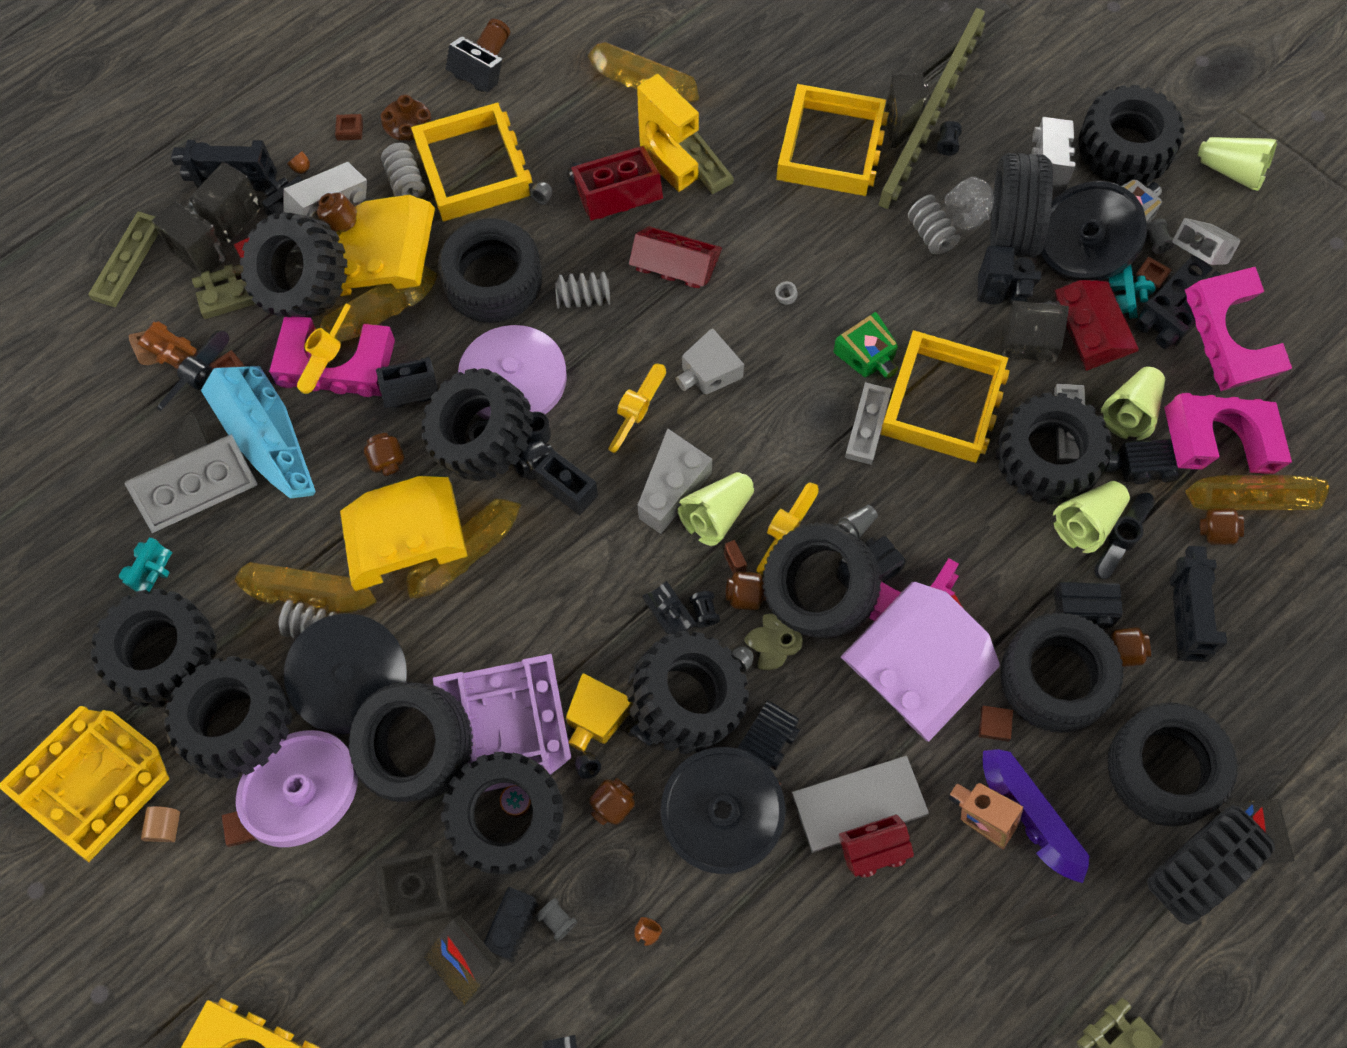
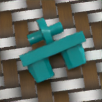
(1141, 289)
(148, 566)

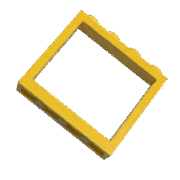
(837, 103)
(482, 197)
(959, 355)

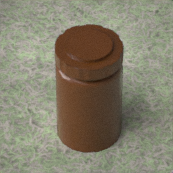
(494, 36)

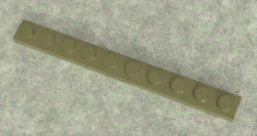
(931, 114)

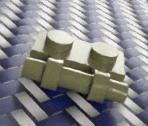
(225, 297)
(1132, 1035)

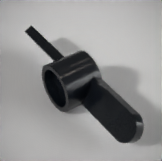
(196, 369)
(1118, 545)

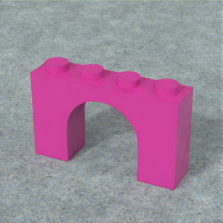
(1231, 362)
(354, 376)
(1254, 421)

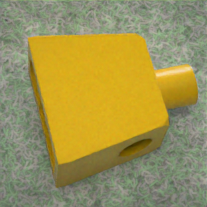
(595, 712)

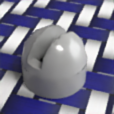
(780, 294)

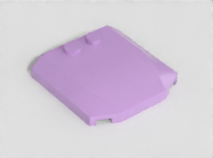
(924, 657)
(513, 711)

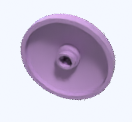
(524, 359)
(298, 791)

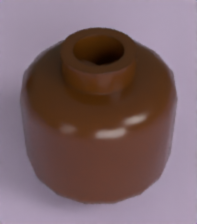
(337, 211)
(384, 454)
(1222, 526)
(745, 591)
(1132, 646)
(611, 802)

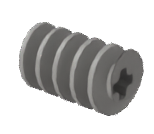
(402, 171)
(933, 225)
(582, 289)
(295, 621)

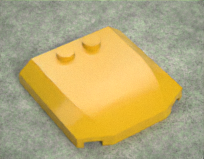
(387, 243)
(401, 528)
(87, 779)

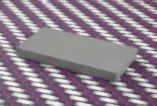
(191, 483)
(857, 801)

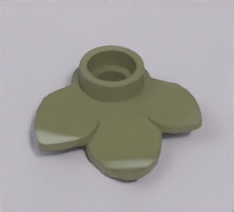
(769, 642)

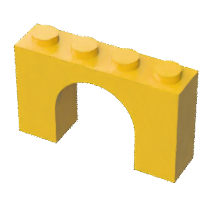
(663, 124)
(224, 1028)

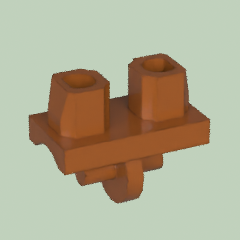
(166, 345)

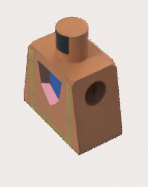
(996, 818)

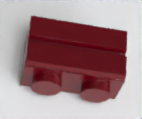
(876, 846)

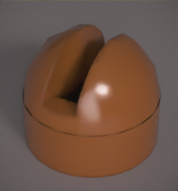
(299, 163)
(647, 930)

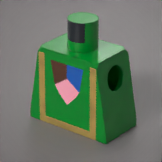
(868, 347)

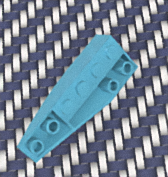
(260, 426)

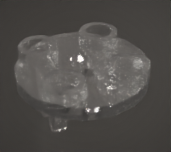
(965, 194)

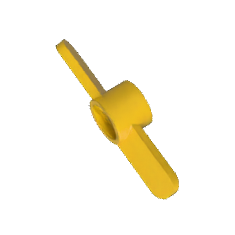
(323, 349)
(635, 405)
(785, 522)

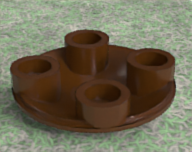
(402, 115)

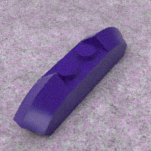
(1043, 825)

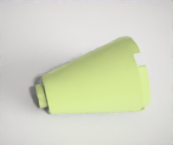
(1239, 158)
(1135, 405)
(715, 507)
(1091, 516)

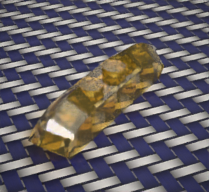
(634, 69)
(377, 306)
(1259, 492)
(479, 536)
(318, 589)

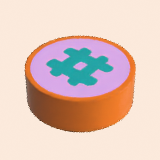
(515, 801)

